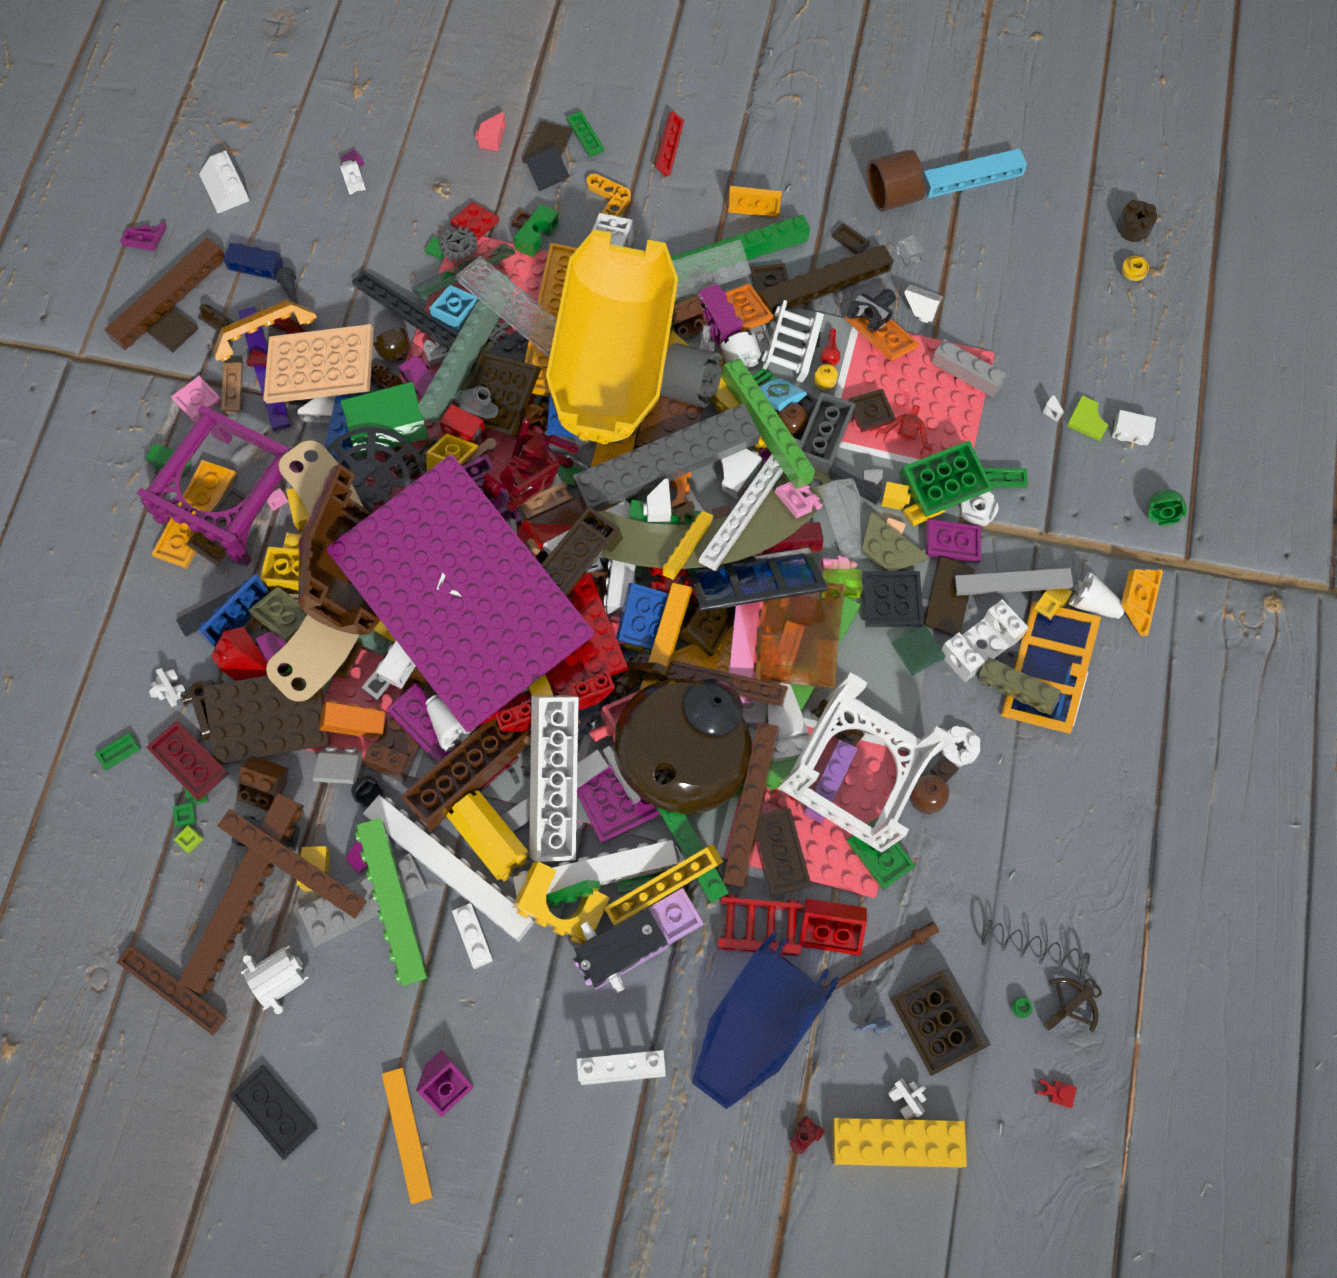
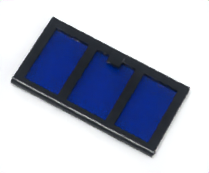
(756, 579)

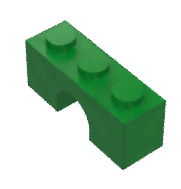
(529, 237)

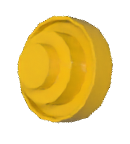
(1135, 268)

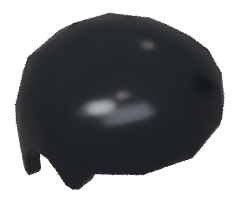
(366, 790)

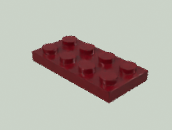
(187, 760)

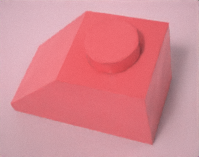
(491, 132)

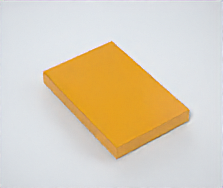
(754, 201)

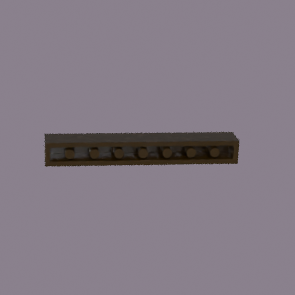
(828, 279)

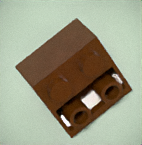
(689, 317)
(261, 782)

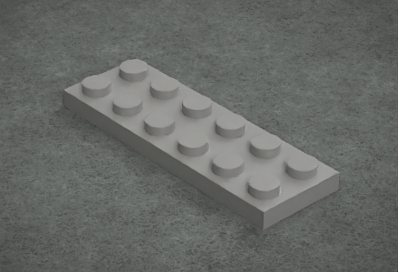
(327, 921)

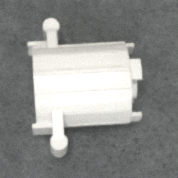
(274, 977)

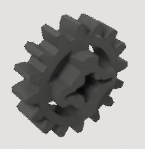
(458, 244)

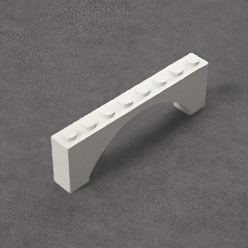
(738, 471)

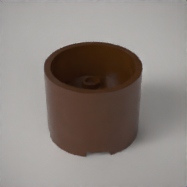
(895, 180)

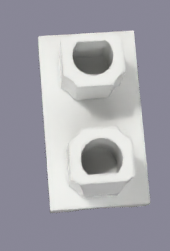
(352, 176)
(164, 687)
(914, 1107)

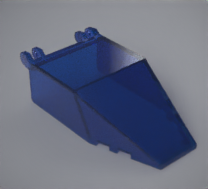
(758, 1024)

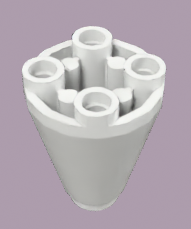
(1096, 597)
(446, 726)

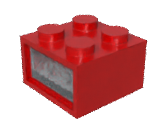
(463, 425)

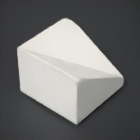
(1053, 409)

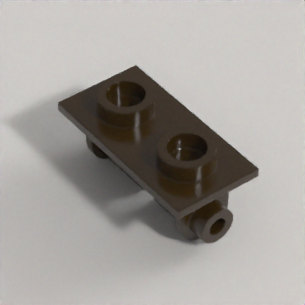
(213, 317)

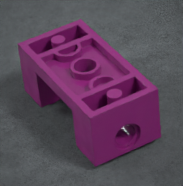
(477, 470)

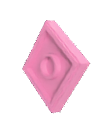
(194, 395)

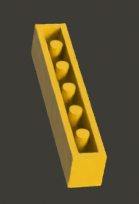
(663, 884)

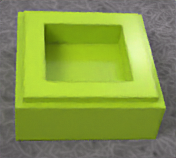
(188, 839)

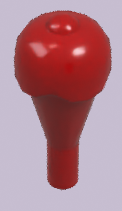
(830, 353)

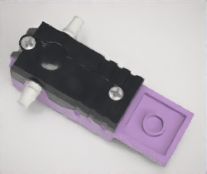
(634, 940)

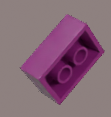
(719, 314)

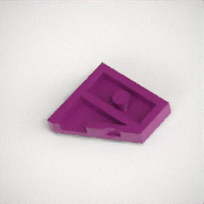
(143, 236)

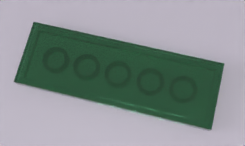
(448, 277)

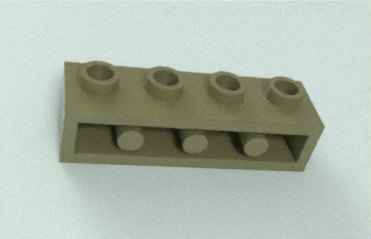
(1019, 686)

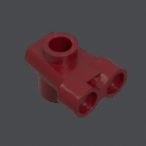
(805, 1135)

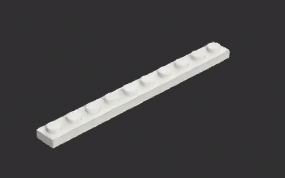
(742, 514)

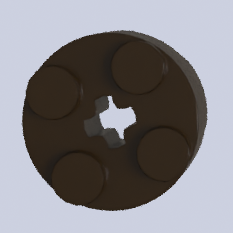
(1137, 220)

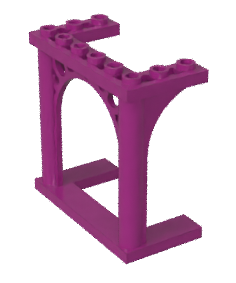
(235, 532)

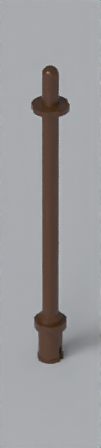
(917, 937)

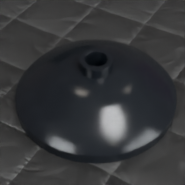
(712, 717)

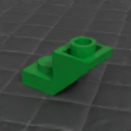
(159, 455)

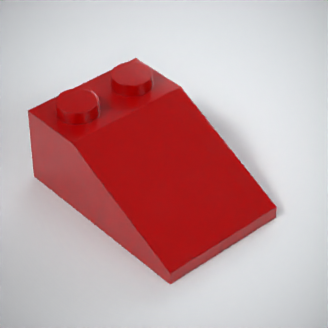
(239, 655)

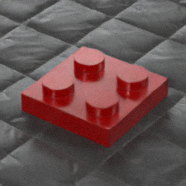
(475, 219)

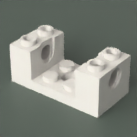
(619, 227)
(999, 632)

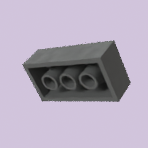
(826, 431)

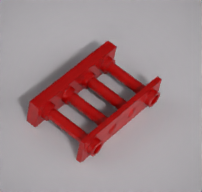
(748, 943)

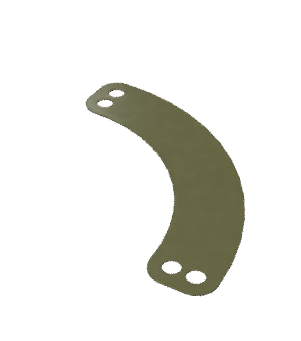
(653, 543)

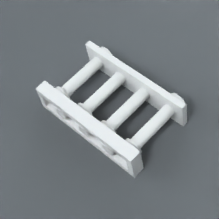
(808, 338)
(621, 1067)

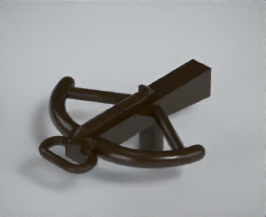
(1067, 1010)

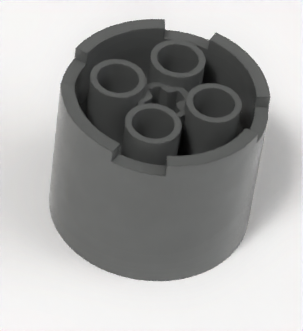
(690, 375)

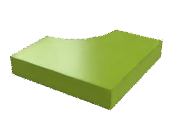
(1087, 419)

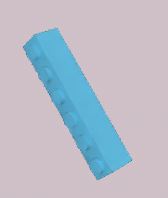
(974, 173)

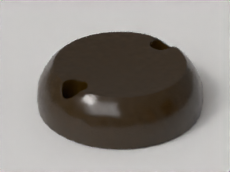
(660, 746)

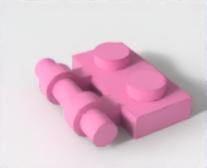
(796, 501)

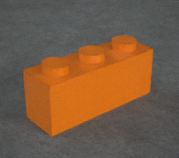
(352, 720)

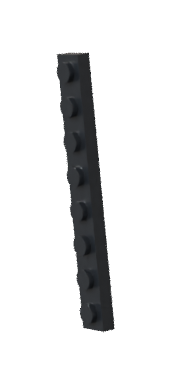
(405, 309)

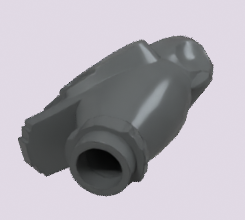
(476, 402)

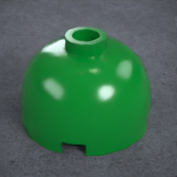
(1166, 507)

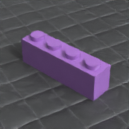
(833, 776)

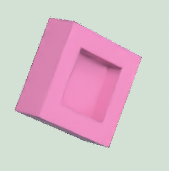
(276, 499)

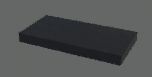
(273, 1112)

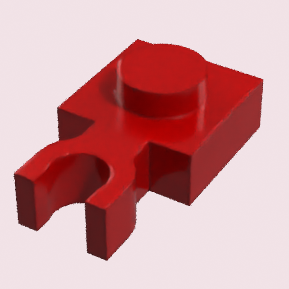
(1060, 1093)

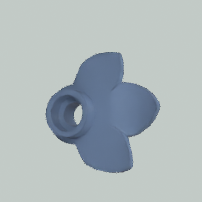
(879, 1025)

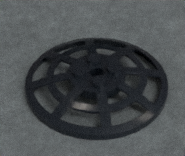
(374, 468)

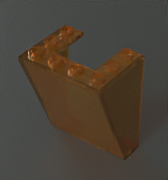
(800, 639)

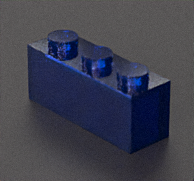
(252, 260)

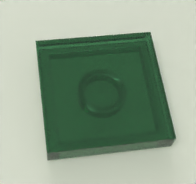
(918, 650)

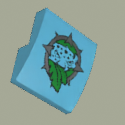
(781, 393)

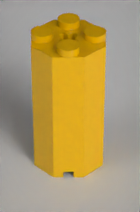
(488, 836)

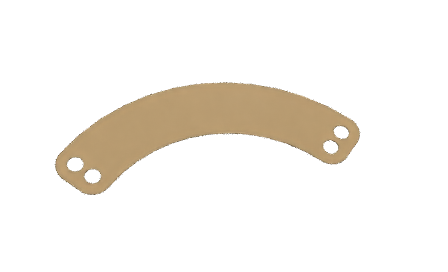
(315, 648)

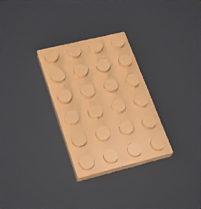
(319, 364)

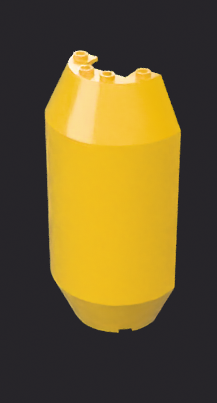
(611, 337)

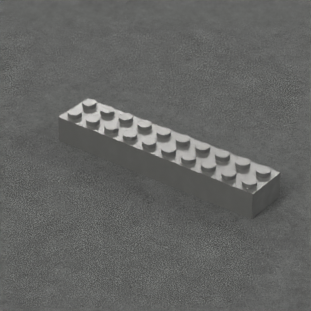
(666, 458)

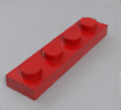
(669, 143)

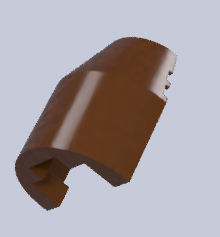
(322, 585)

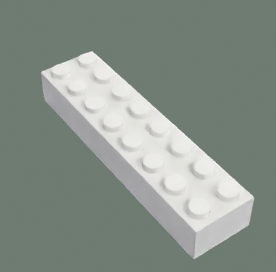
(553, 778)

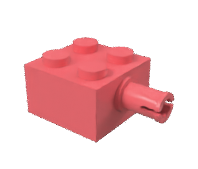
(610, 715)

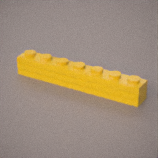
(687, 545)

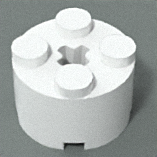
(743, 347)

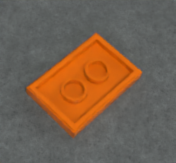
(749, 307)

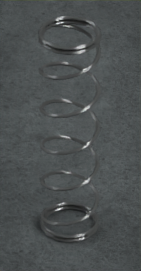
(1086, 956)

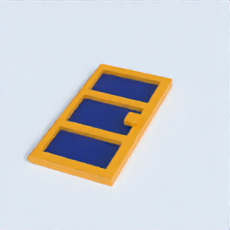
(1058, 655)

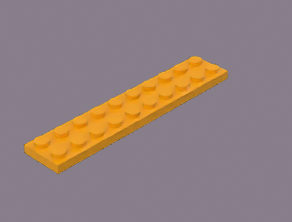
(550, 299)

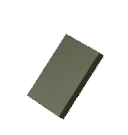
(279, 614)

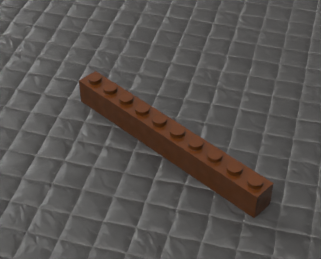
(238, 900)

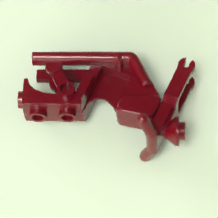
(533, 469)

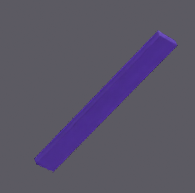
(256, 341)

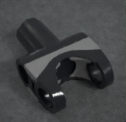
(873, 309)

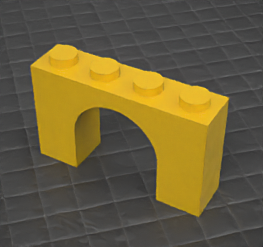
(532, 903)

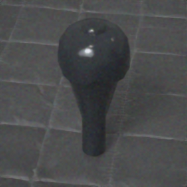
(287, 277)

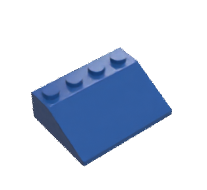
(231, 613)

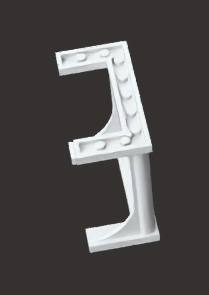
(842, 699)

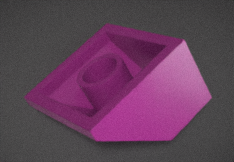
(442, 1083)

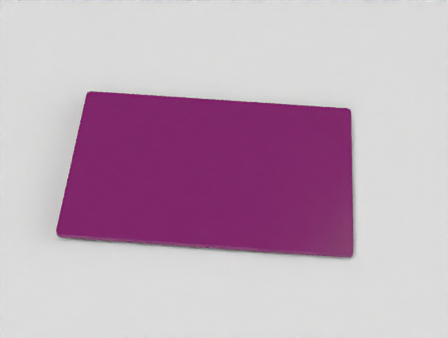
(510, 614)

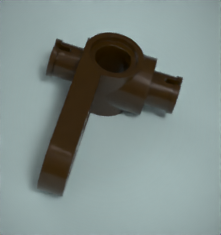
(637, 672)
(199, 703)

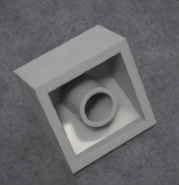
(338, 765)

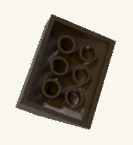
(940, 1021)

